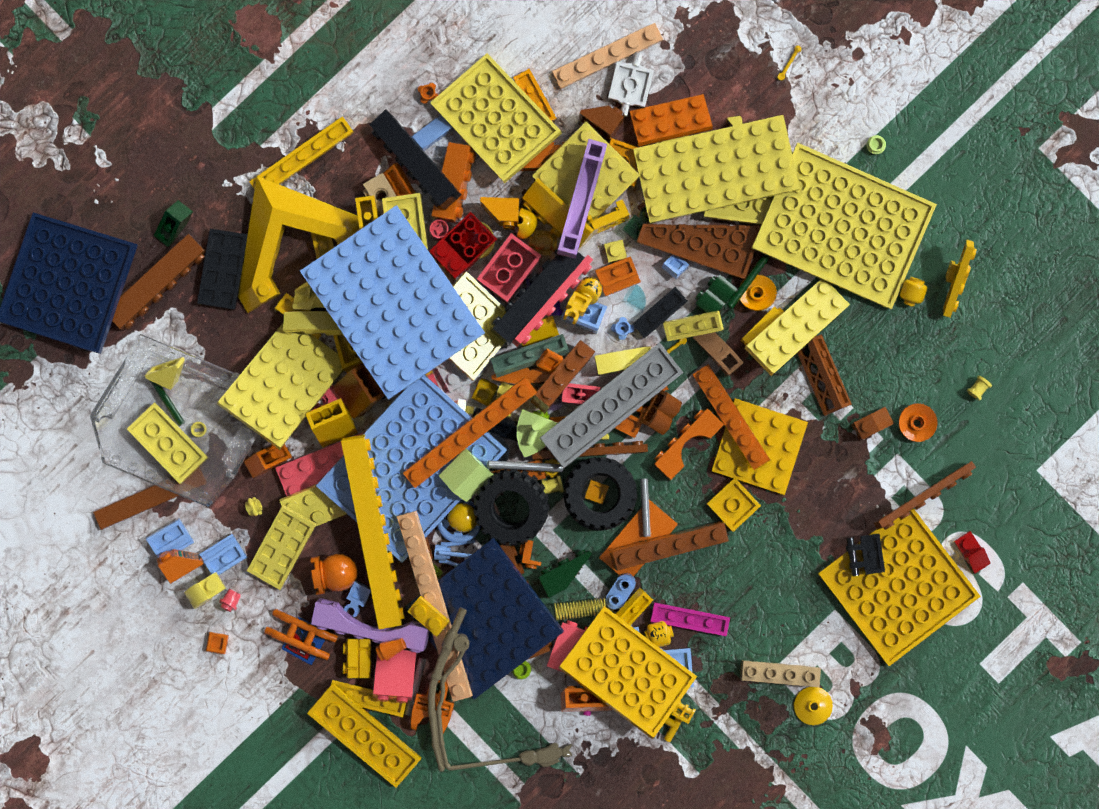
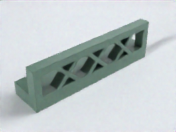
(527, 355)

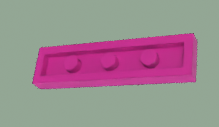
(690, 619)

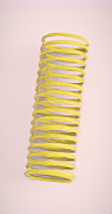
(577, 608)

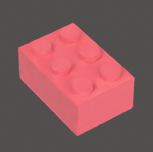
(509, 268)

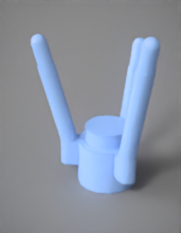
(443, 553)

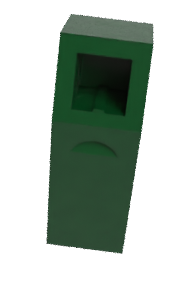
(561, 577)

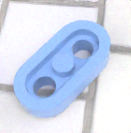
(620, 591)

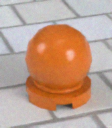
(335, 573)

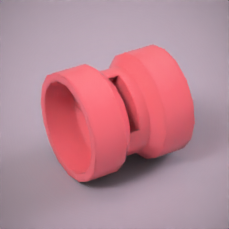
(437, 228)

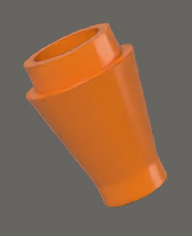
(389, 649)

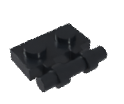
(871, 554)

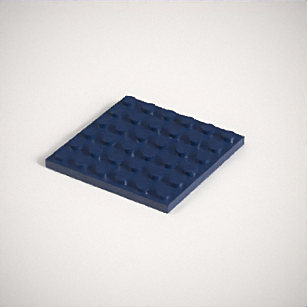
(67, 282)
(502, 618)

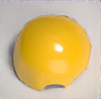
(528, 224)
(462, 518)

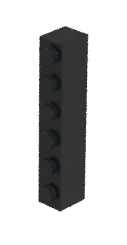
(415, 159)
(535, 296)

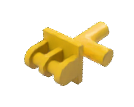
(680, 716)

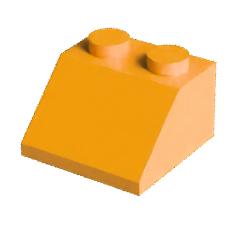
(502, 210)

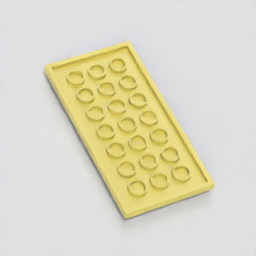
(716, 169)

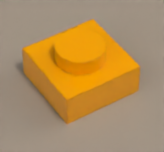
(596, 492)

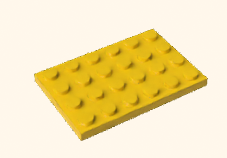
(628, 672)

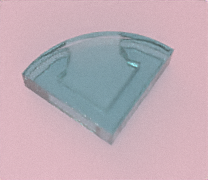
(637, 298)

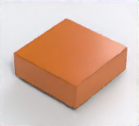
(549, 361)
(217, 643)

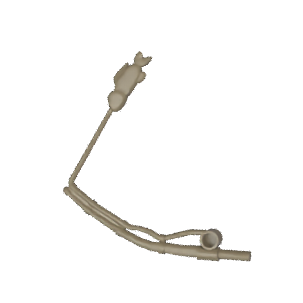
(543, 756)

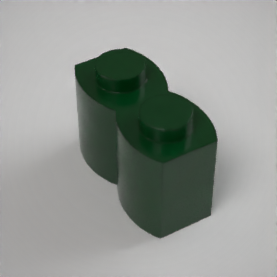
(716, 295)

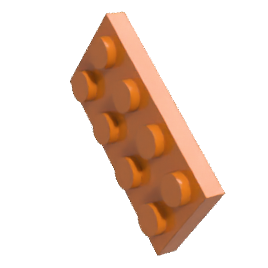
(671, 120)

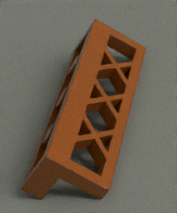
(826, 373)

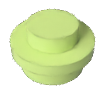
(876, 144)

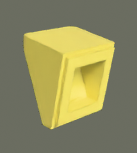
(733, 121)

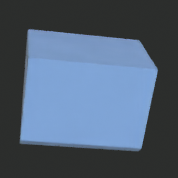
(591, 319)

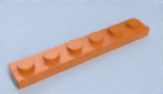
(731, 417)

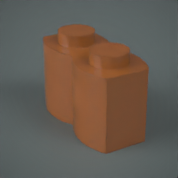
(661, 412)

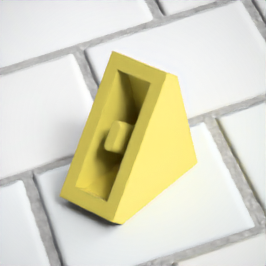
(167, 373)

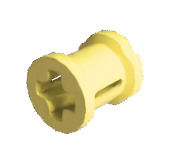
(979, 388)
(552, 485)

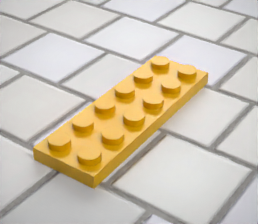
(364, 735)

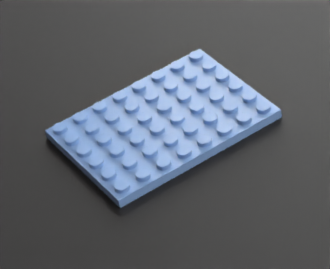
(392, 302)
(399, 438)

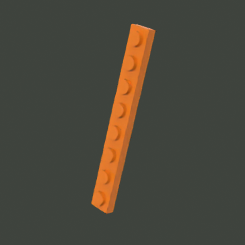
(469, 432)

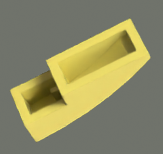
(618, 361)

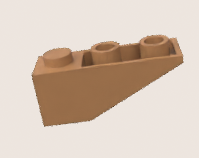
(719, 352)

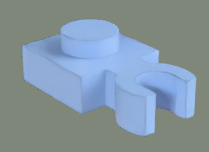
(358, 596)

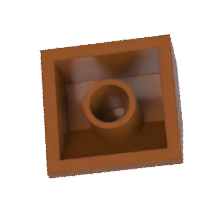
(603, 120)

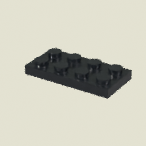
(222, 269)

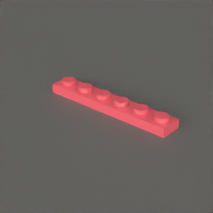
(548, 308)

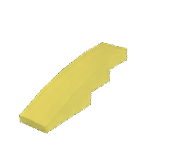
(310, 322)

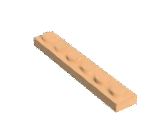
(607, 56)

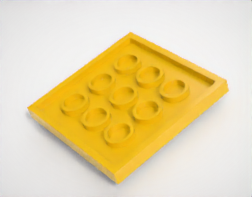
(779, 437)

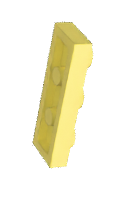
(693, 326)

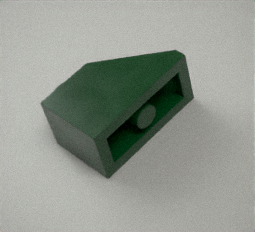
(173, 223)

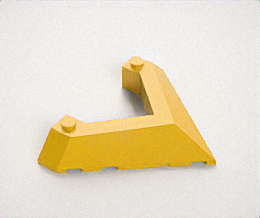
(270, 213)

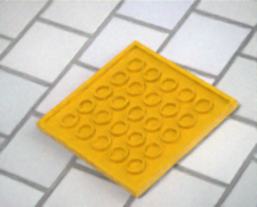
(912, 596)

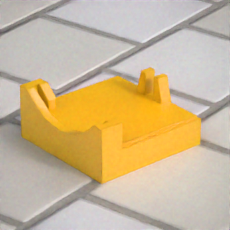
(610, 220)

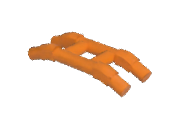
(306, 645)

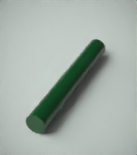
(168, 403)

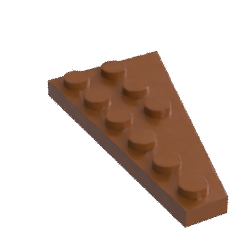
(712, 246)

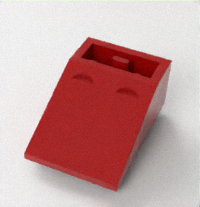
(463, 246)

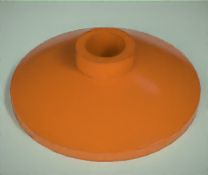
(927, 420)

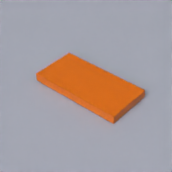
(660, 525)

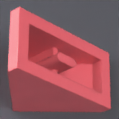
(578, 394)

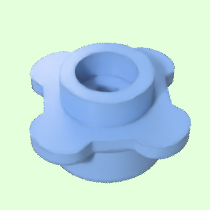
(622, 323)

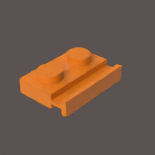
(618, 276)

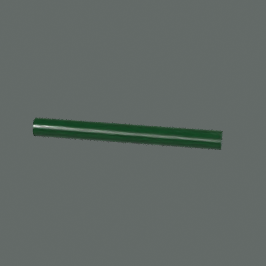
(747, 282)

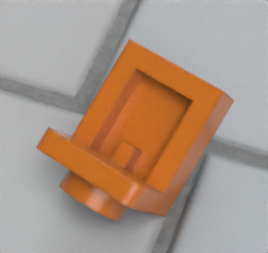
(526, 550)

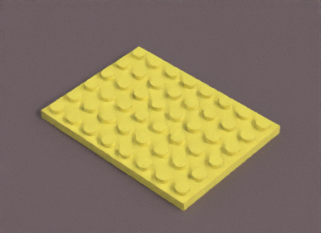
(845, 227)

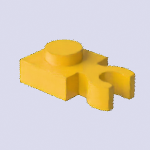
(576, 306)

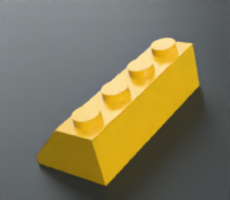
(551, 210)

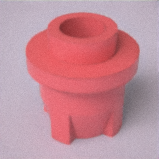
(230, 600)

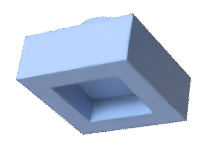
(675, 266)

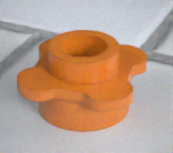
(427, 88)

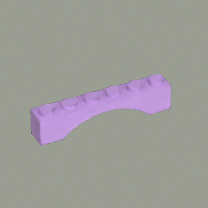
(582, 198)
(333, 616)

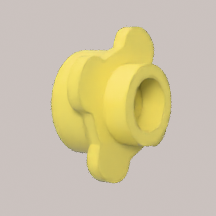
(253, 507)

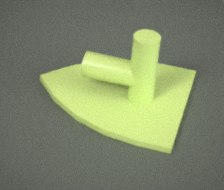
(529, 430)

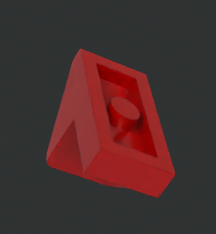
(972, 552)

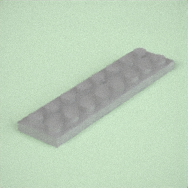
(611, 405)

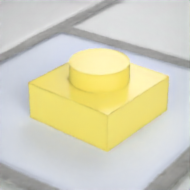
(615, 251)

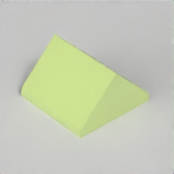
(465, 475)

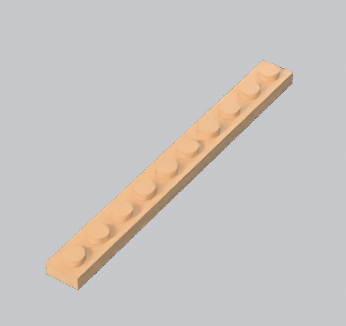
(430, 591)

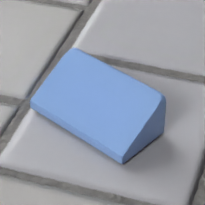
(432, 132)

